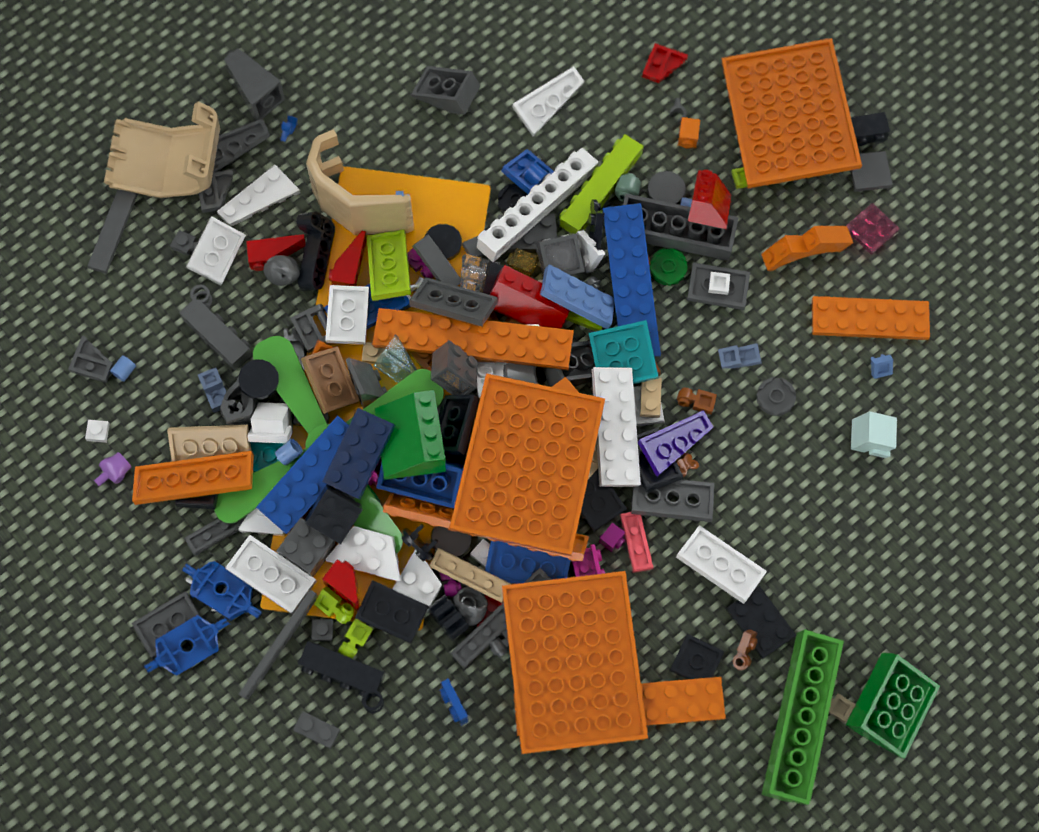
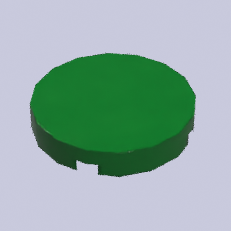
(668, 266)

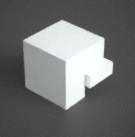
(271, 423)

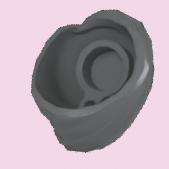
(281, 270)
(471, 605)

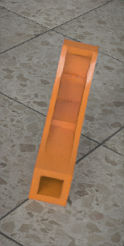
(815, 241)

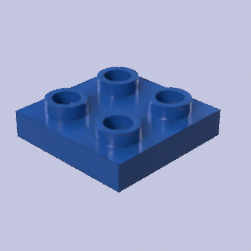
(526, 170)

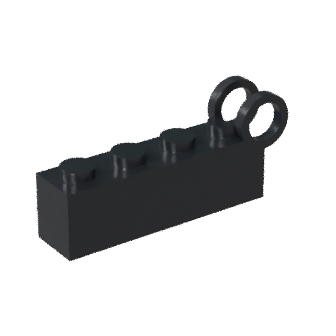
(871, 128)
(345, 671)

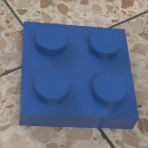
(449, 696)

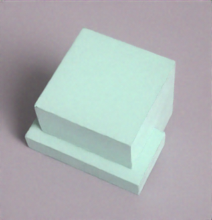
(874, 434)

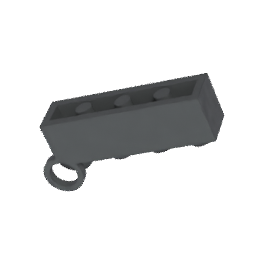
(213, 330)

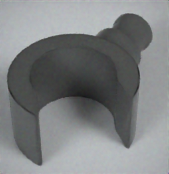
(678, 108)

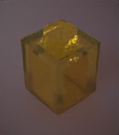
(522, 261)

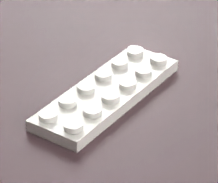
(617, 430)

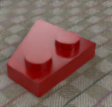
(662, 63)

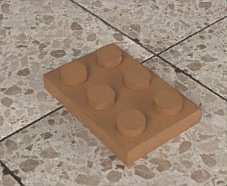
(330, 380)

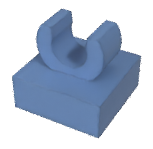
(881, 366)

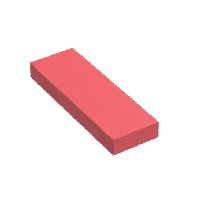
(636, 542)

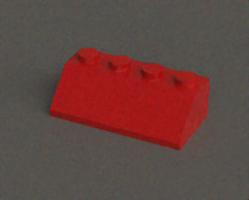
(710, 201)
(521, 300)

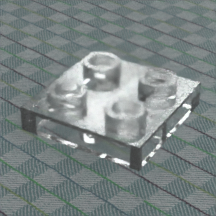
(473, 272)

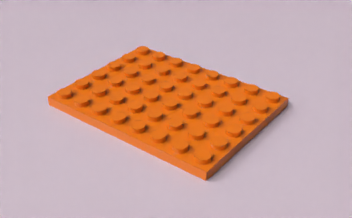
(790, 113)
(527, 464)
(574, 662)

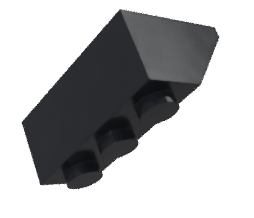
(457, 423)

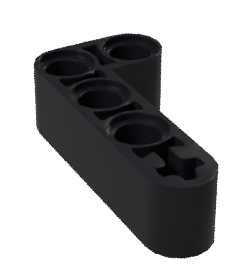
(316, 251)

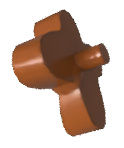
(686, 463)

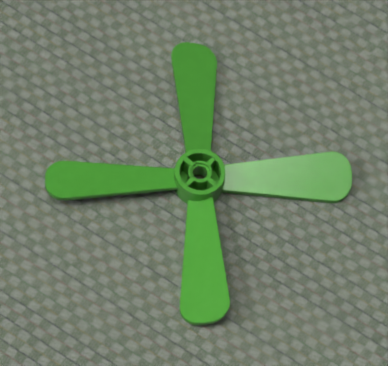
(299, 397)

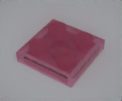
(872, 228)

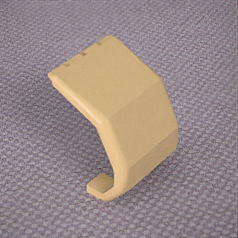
(164, 159)
(354, 212)

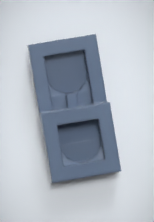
(739, 356)
(213, 388)

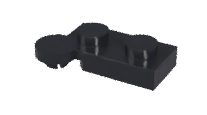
(595, 221)

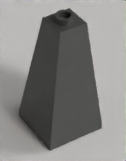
(256, 85)

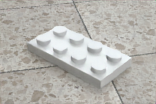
(721, 564)
(271, 574)

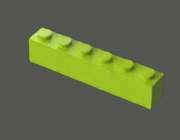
(602, 184)

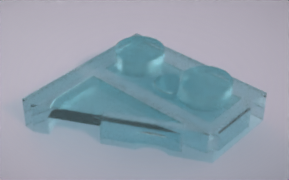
(395, 361)

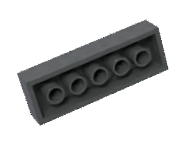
(669, 227)

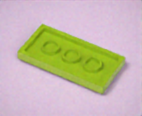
(388, 265)

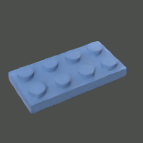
(577, 296)

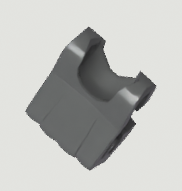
(236, 413)

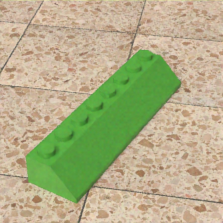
(802, 718)

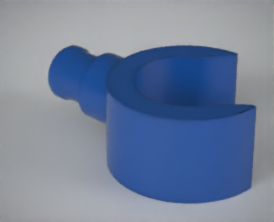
(288, 128)

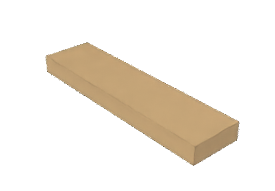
(468, 574)

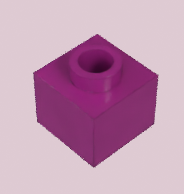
(612, 538)

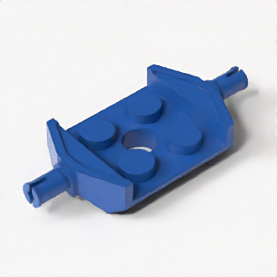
(230, 603)
(169, 649)

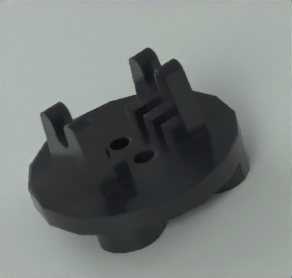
(423, 550)

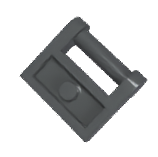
(307, 328)

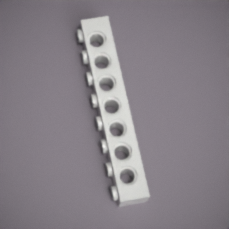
(495, 247)

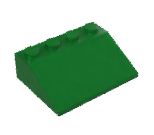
(416, 439)
(893, 704)

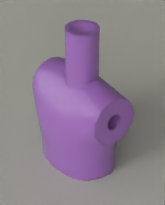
(113, 469)

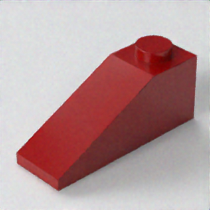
(262, 250)
(348, 265)

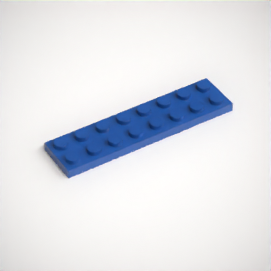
(630, 268)

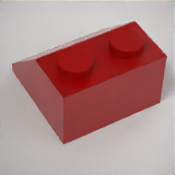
(343, 582)

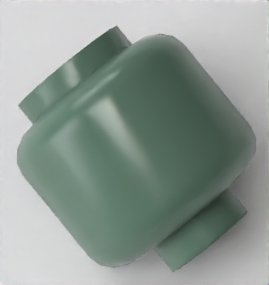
(627, 185)

